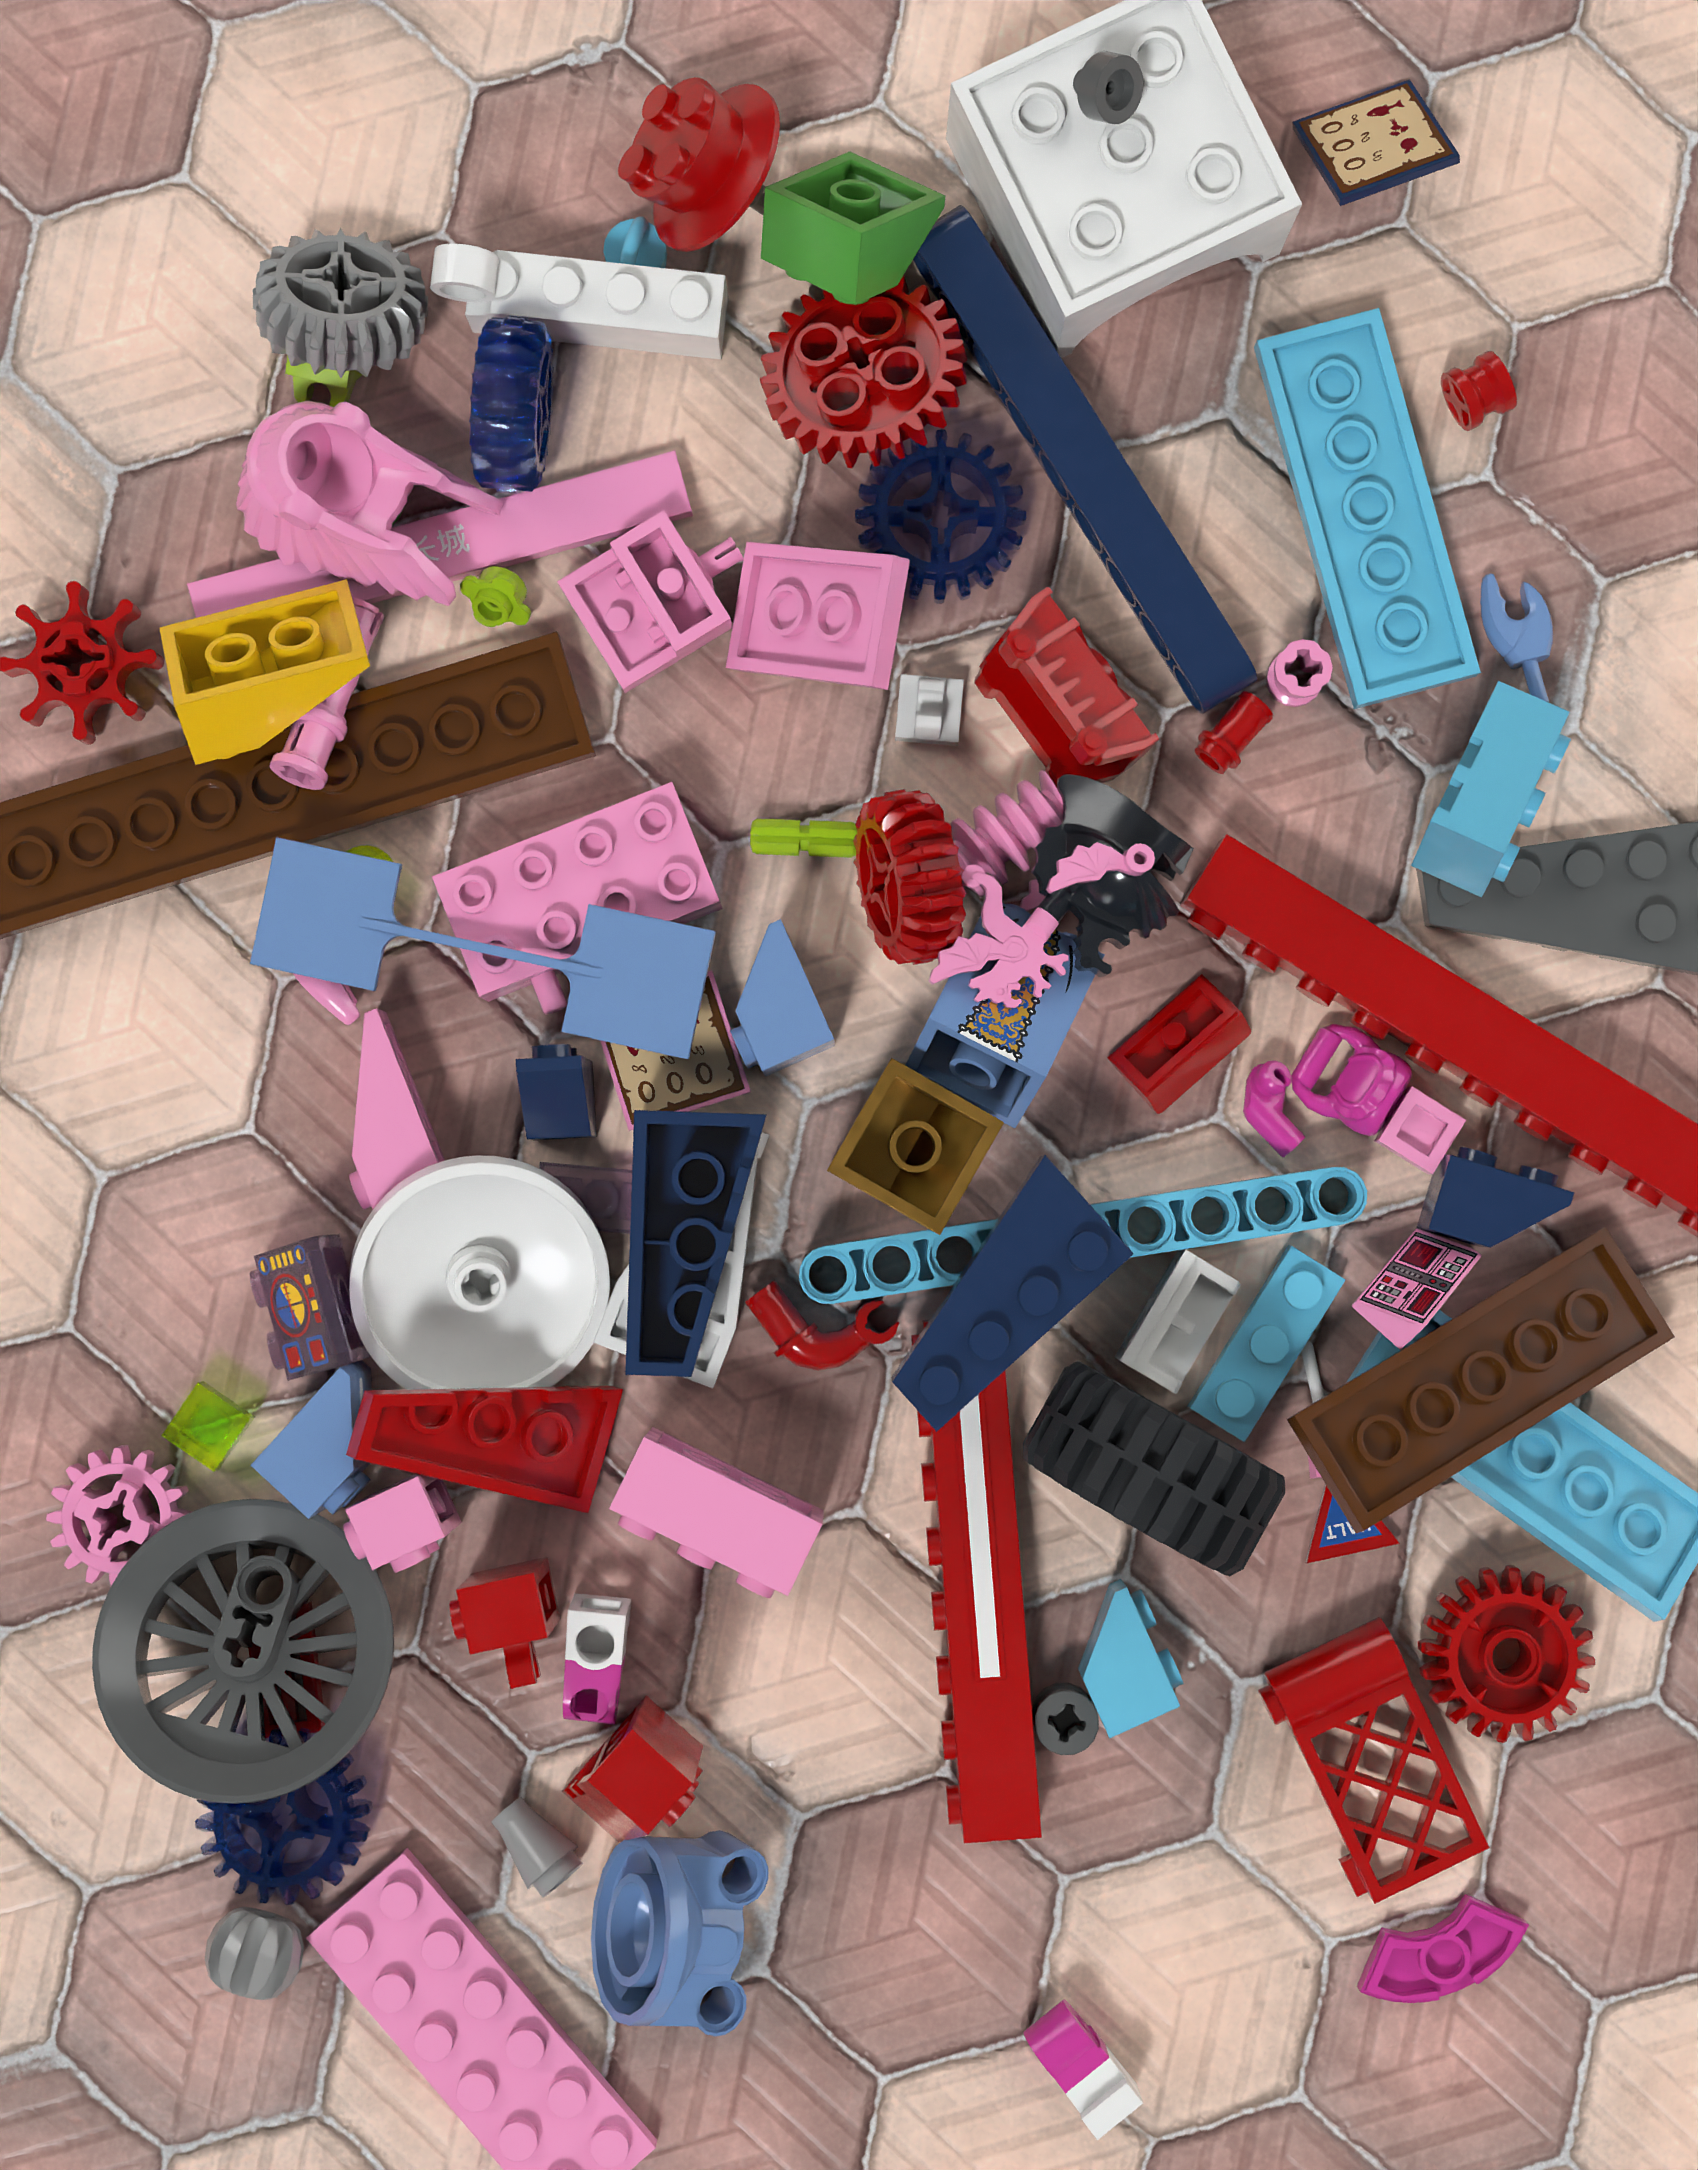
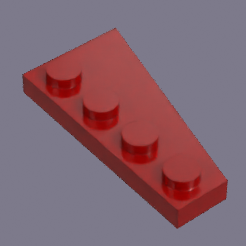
(502, 1440)

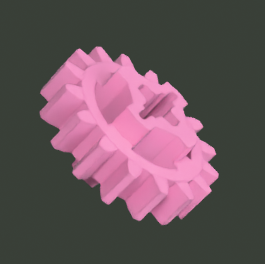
(94, 1506)

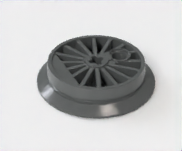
(217, 1761)

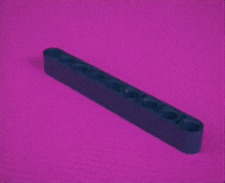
(1083, 462)

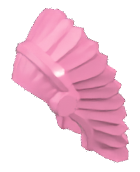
(327, 494)

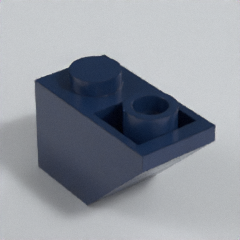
(557, 1093)
(1485, 1204)

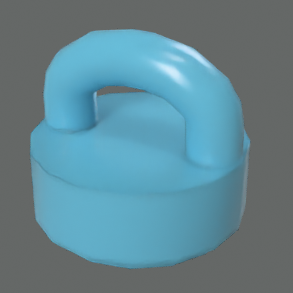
(635, 244)

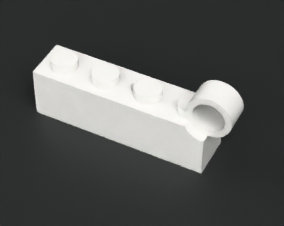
(588, 299)

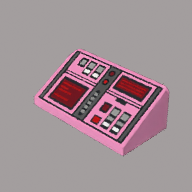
(1414, 1285)

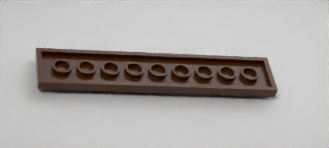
(182, 821)

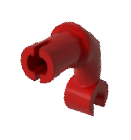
(803, 1342)

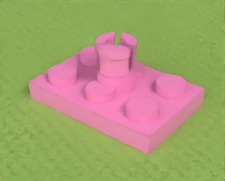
(818, 614)

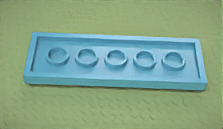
(1366, 508)
(1587, 1499)

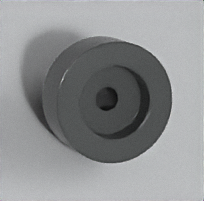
(1109, 87)

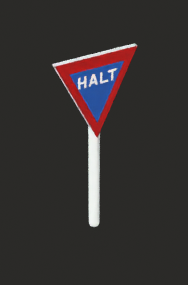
(1332, 1531)

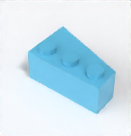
(1493, 790)

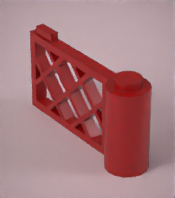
(1328, 1690)

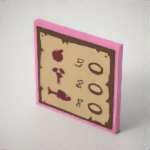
(678, 1084)

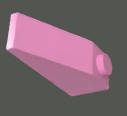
(390, 1119)

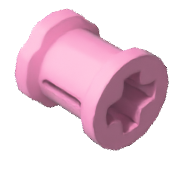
(1312, 659)

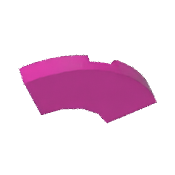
(1444, 1957)

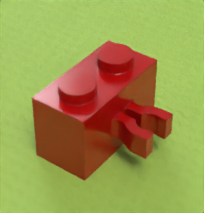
(508, 1611)

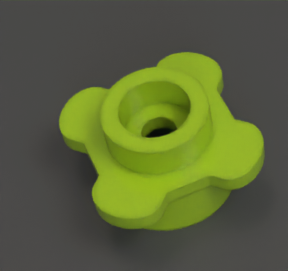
(497, 597)

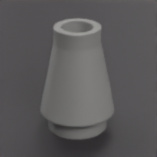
(537, 1848)

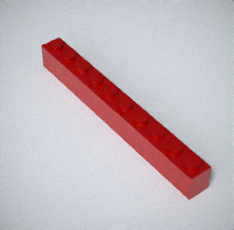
(1449, 1026)

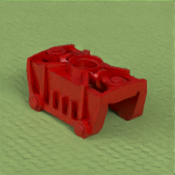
(1063, 695)

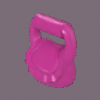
(1366, 1086)

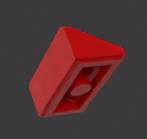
(1180, 1044)

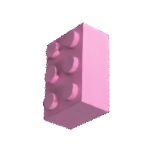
(717, 1513)

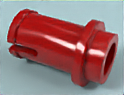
(1231, 735)

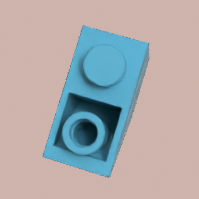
(1122, 1666)

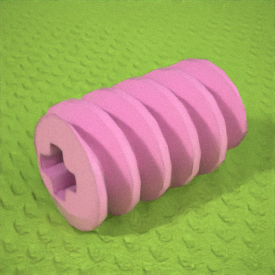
(1011, 832)

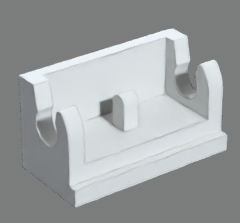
(1177, 1320)

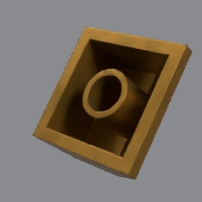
(915, 1146)

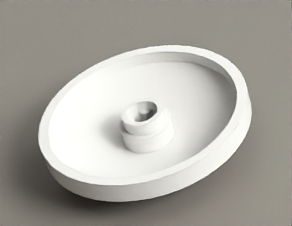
(478, 1277)

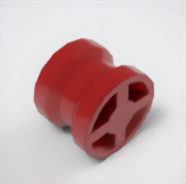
(1478, 390)

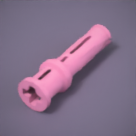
(318, 730)

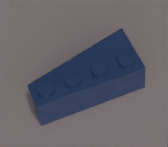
(683, 1215)
(1017, 1286)

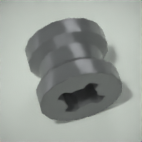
(1056, 1703)

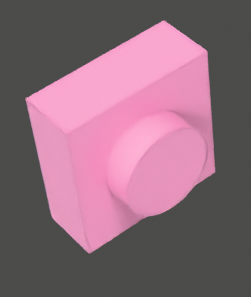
(1420, 1130)

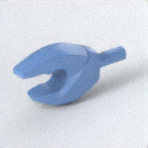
(1519, 641)

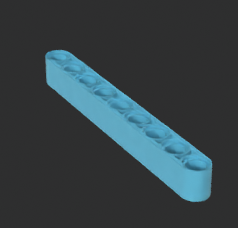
(1176, 1230)

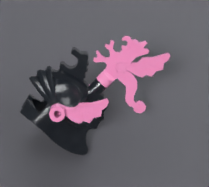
(1086, 865)

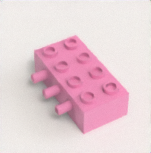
(539, 890)

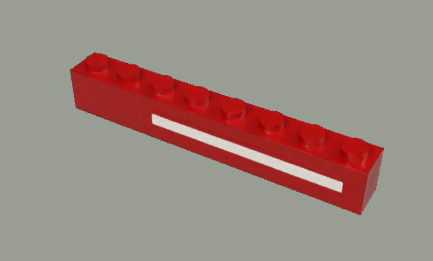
(982, 1621)

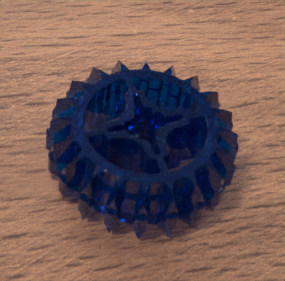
(511, 404)
(969, 515)
(312, 1819)

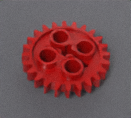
(864, 373)

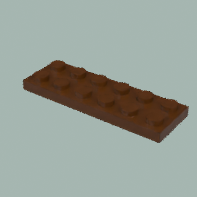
(1480, 1379)

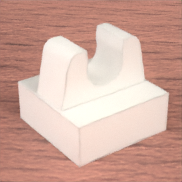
(929, 710)

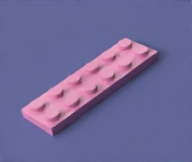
(475, 2028)

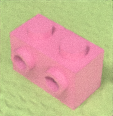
(401, 1522)

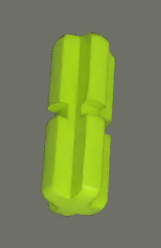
(790, 837)

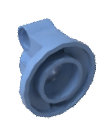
(674, 1930)

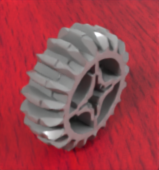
(340, 303)

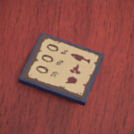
(1375, 142)

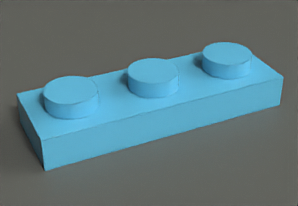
(1266, 1343)

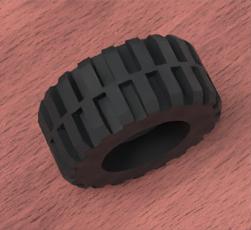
(1153, 1469)

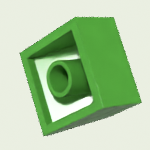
(847, 226)

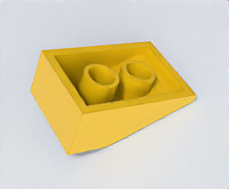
(260, 667)

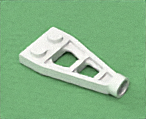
(726, 1304)

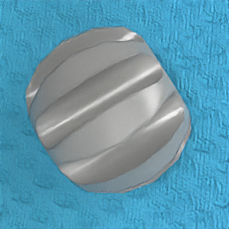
(254, 1953)

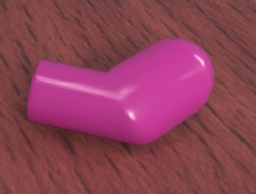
(1265, 1103)

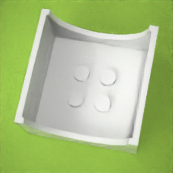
(1118, 209)

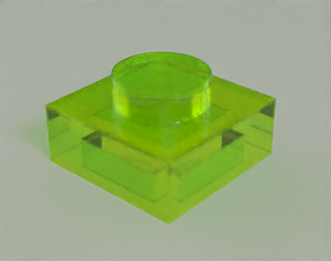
(208, 1426)

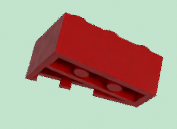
(639, 1774)

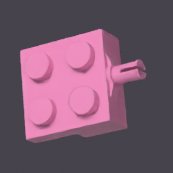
(650, 599)

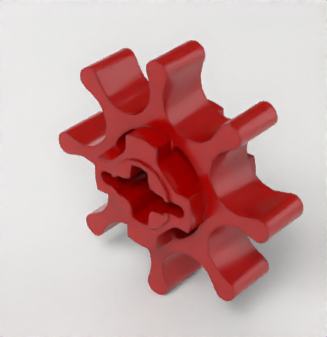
(62, 644)

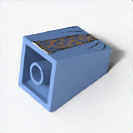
(998, 1052)

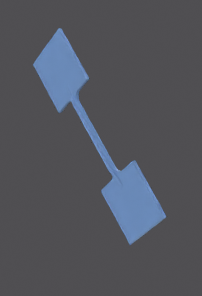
(629, 981)

